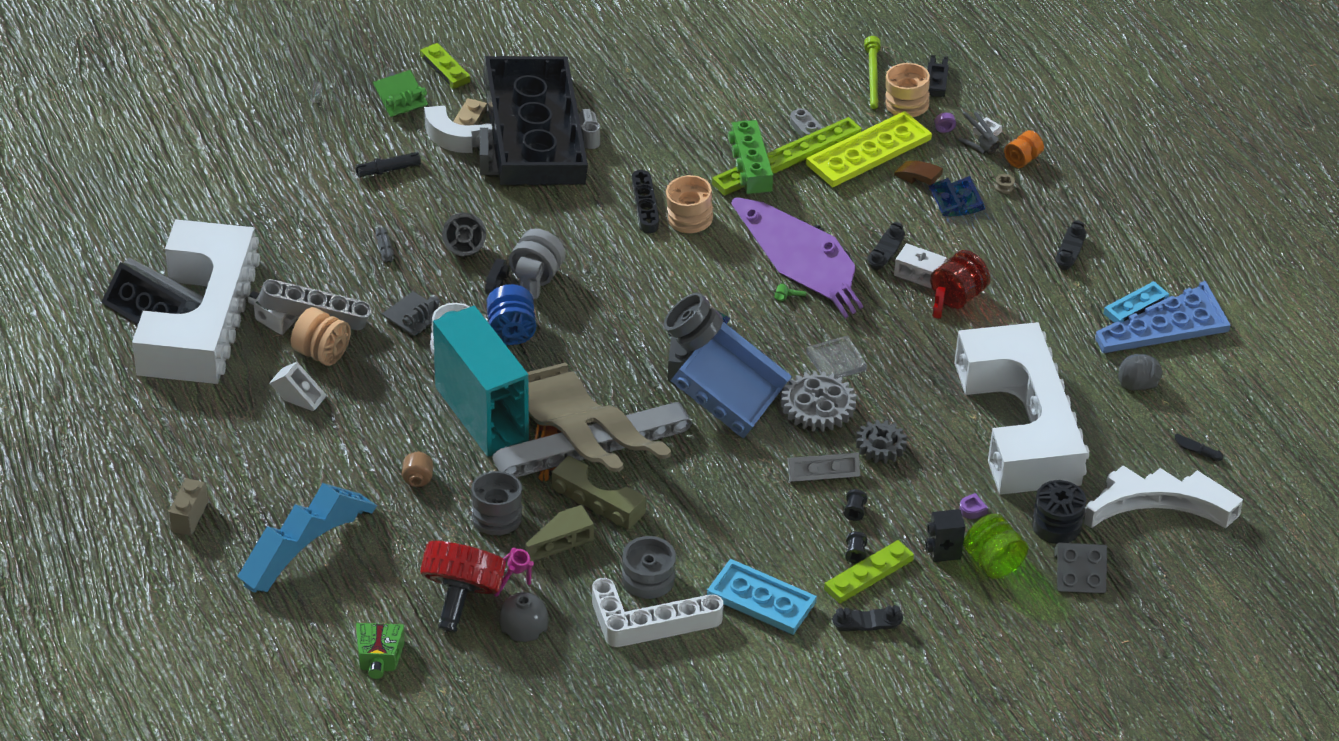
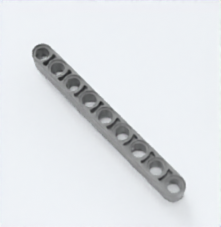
(553, 449)

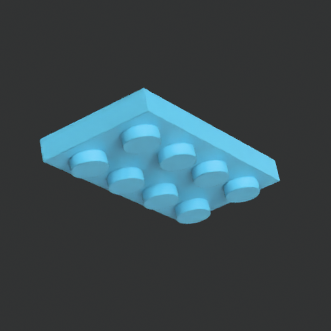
(762, 596)

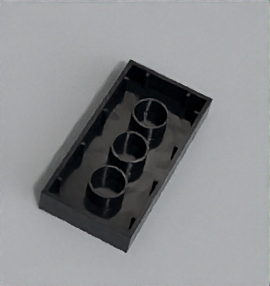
(534, 120)

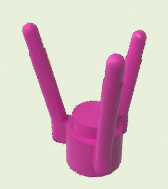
(518, 561)

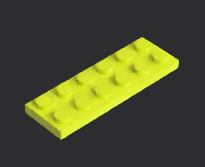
(868, 149)

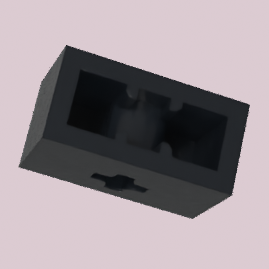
(945, 535)

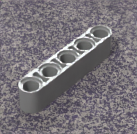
(296, 299)

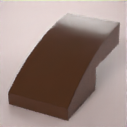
(919, 170)

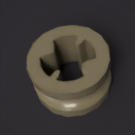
(1004, 183)

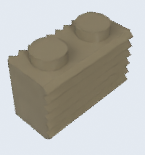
(188, 506)

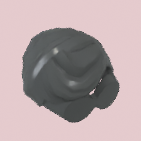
(1139, 372)

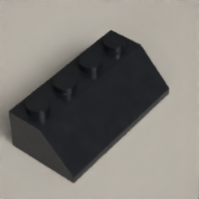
(138, 291)

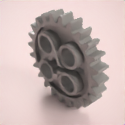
(818, 401)

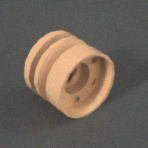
(907, 89)
(689, 204)
(320, 336)

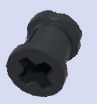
(856, 501)
(856, 547)

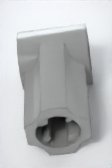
(590, 129)
(530, 273)

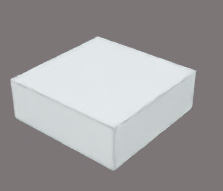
(995, 127)

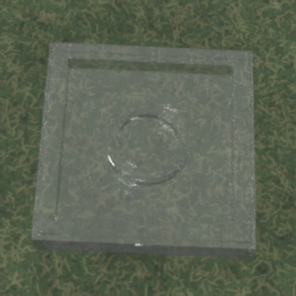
(837, 357)

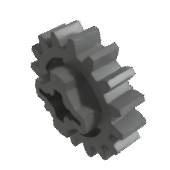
(881, 441)

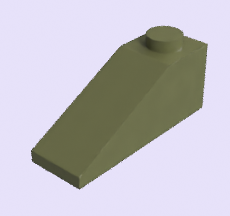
(563, 532)

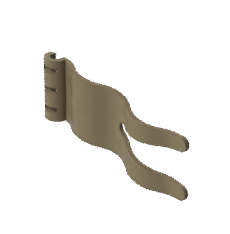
(562, 402)

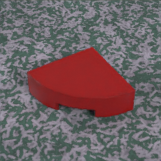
(939, 302)

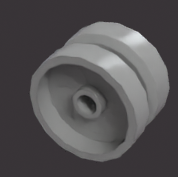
(539, 246)

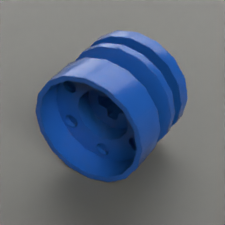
(511, 313)

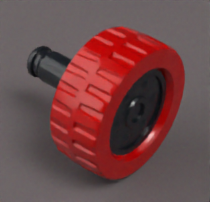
(462, 572)

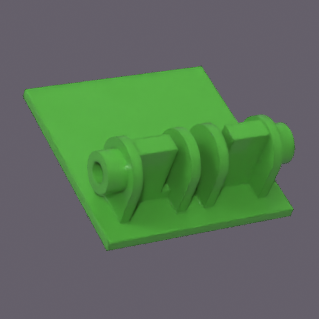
(400, 93)

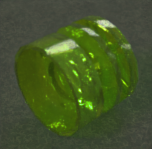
(995, 546)

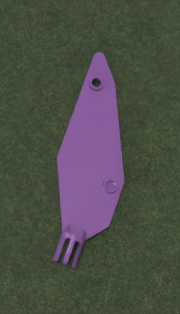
(801, 252)

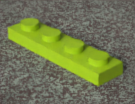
(868, 571)

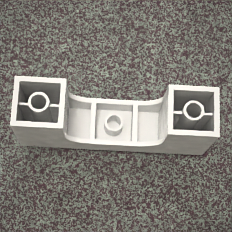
(199, 342)
(1021, 364)

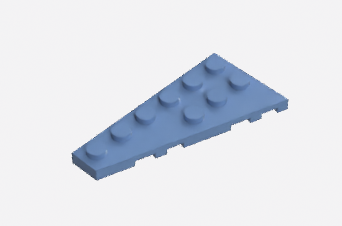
(1172, 319)

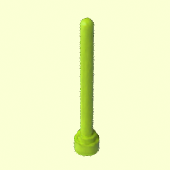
(872, 46)

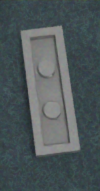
(823, 467)

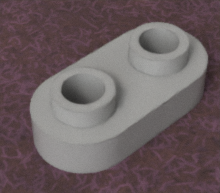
(804, 122)

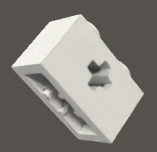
(917, 264)

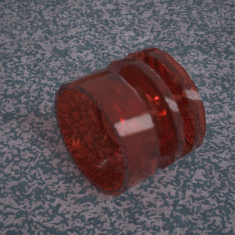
(962, 276)

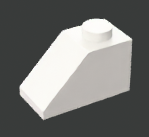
(298, 387)

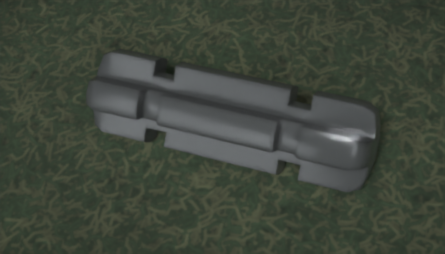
(384, 244)

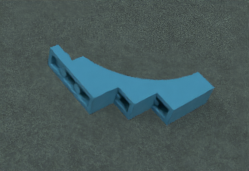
(277, 547)

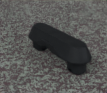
(1071, 245)
(887, 246)
(875, 619)

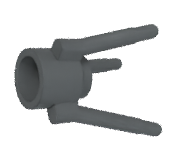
(988, 141)

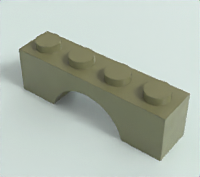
(620, 505)

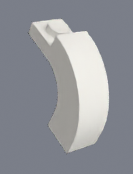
(449, 134)

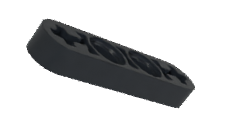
(645, 201)

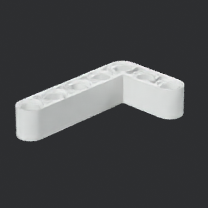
(651, 622)

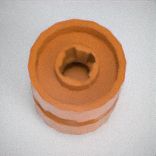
(1024, 149)

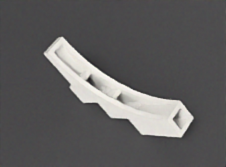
(1162, 490)

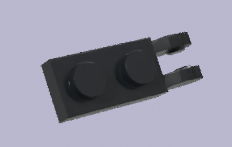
(938, 76)

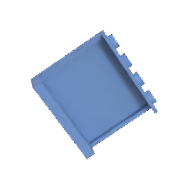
(731, 380)

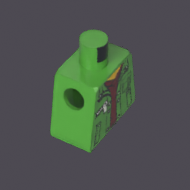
(379, 647)

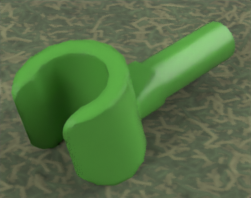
(783, 291)

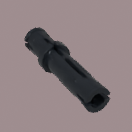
(393, 163)

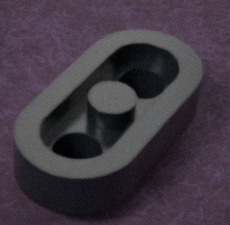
(497, 274)

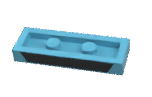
(1135, 302)

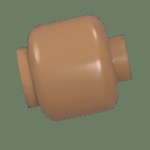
(417, 467)

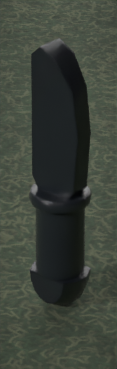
(1196, 447)

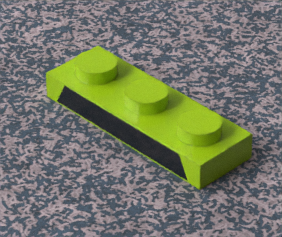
(445, 66)

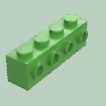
(751, 157)

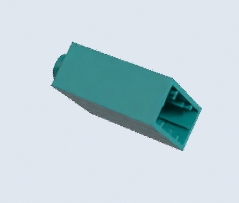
(481, 380)

